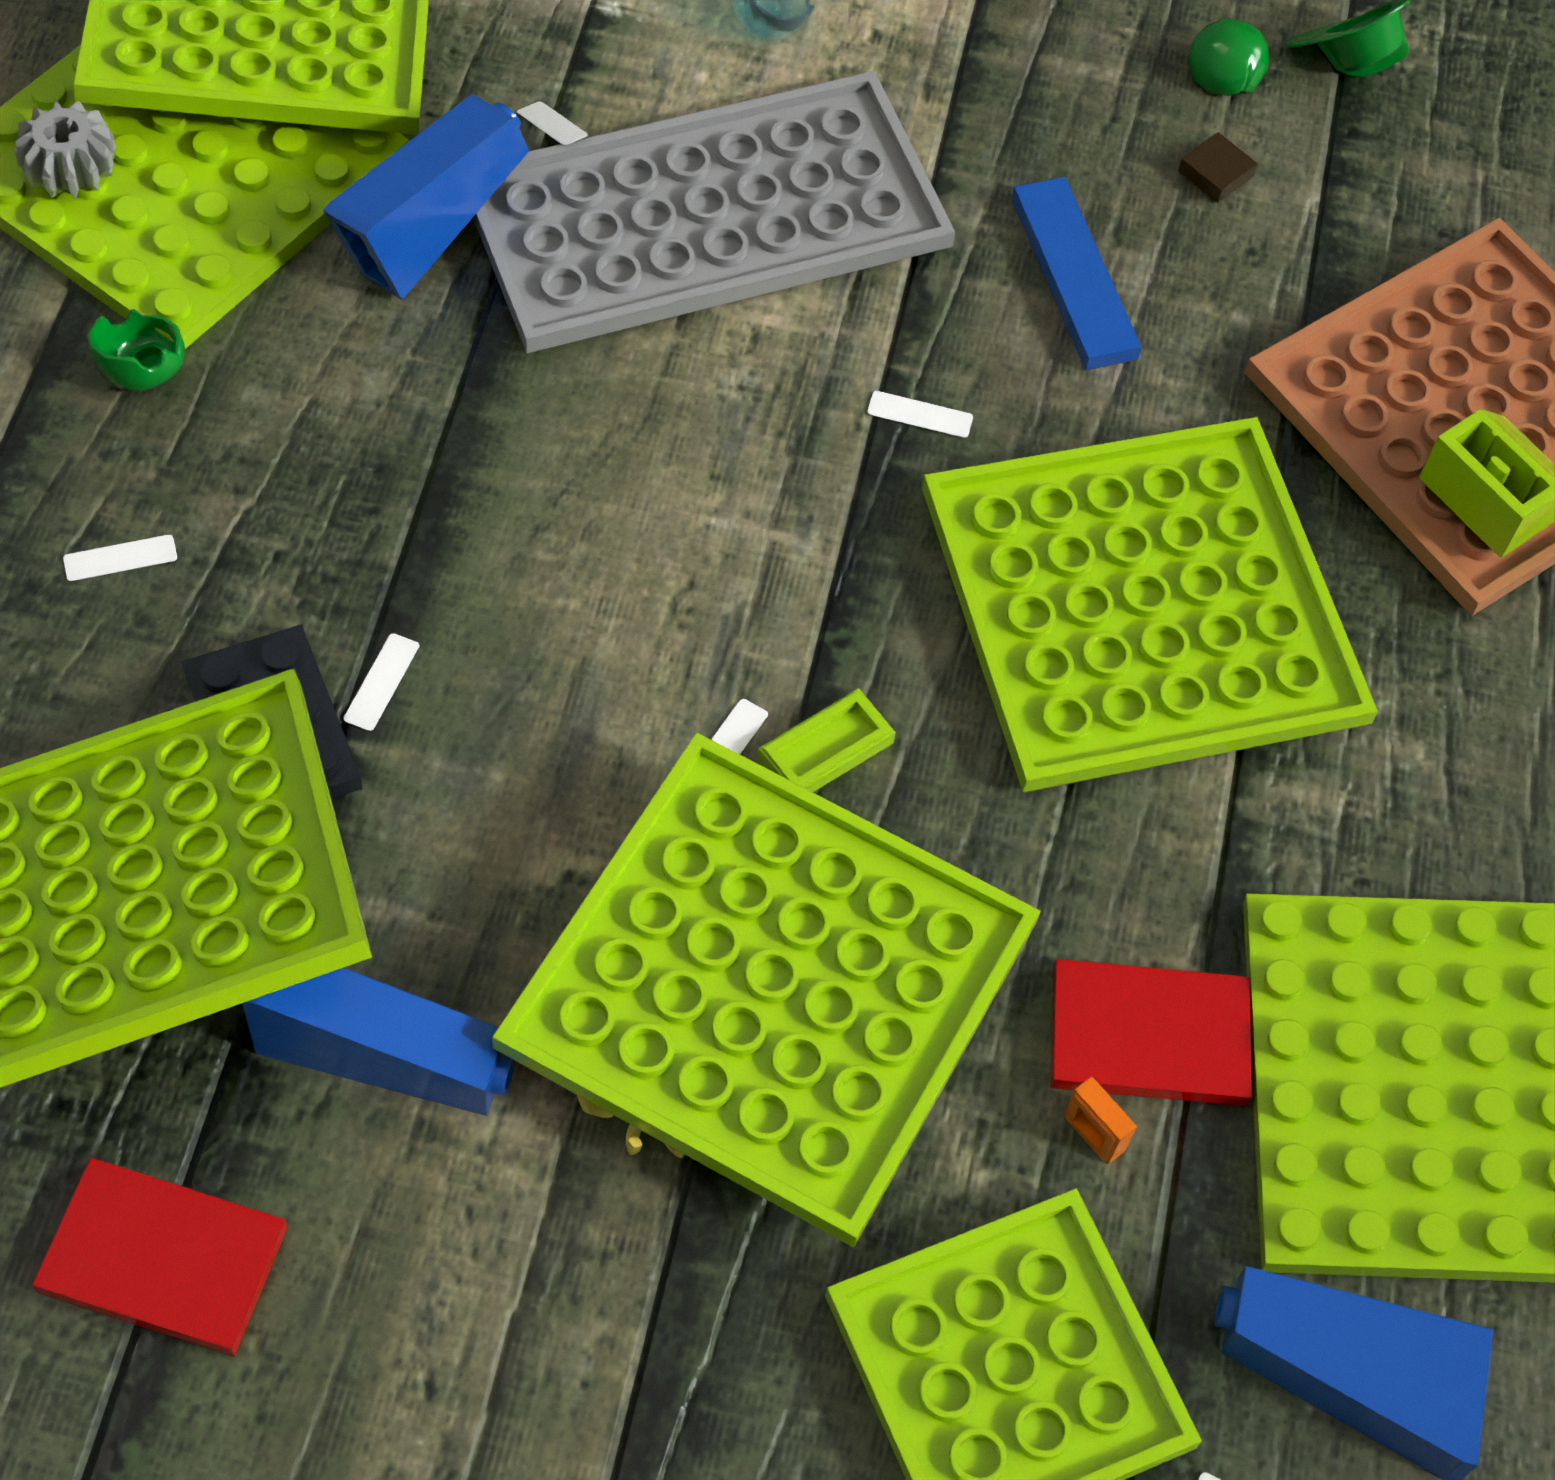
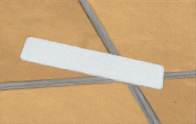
(552, 123)
(920, 414)
(120, 557)
(381, 682)
(740, 726)

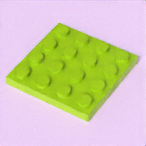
(1013, 1355)

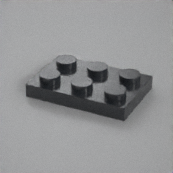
(269, 656)

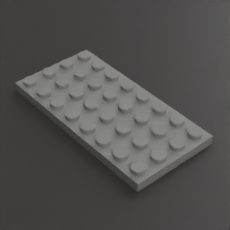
(708, 211)

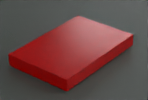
(1151, 1032)
(161, 1256)

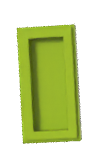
(828, 742)

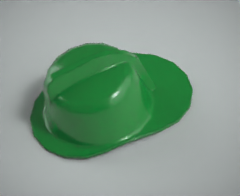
(1361, 43)

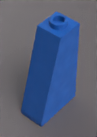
(426, 193)
(382, 1039)
(1367, 1362)

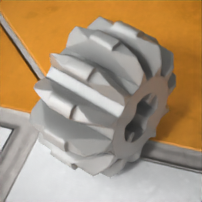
(65, 149)

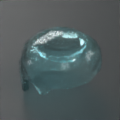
(773, 17)

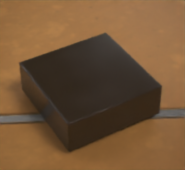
(1217, 167)

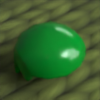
(1229, 57)
(134, 353)

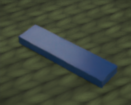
(1076, 273)

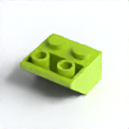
(1493, 480)

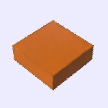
(1099, 1120)

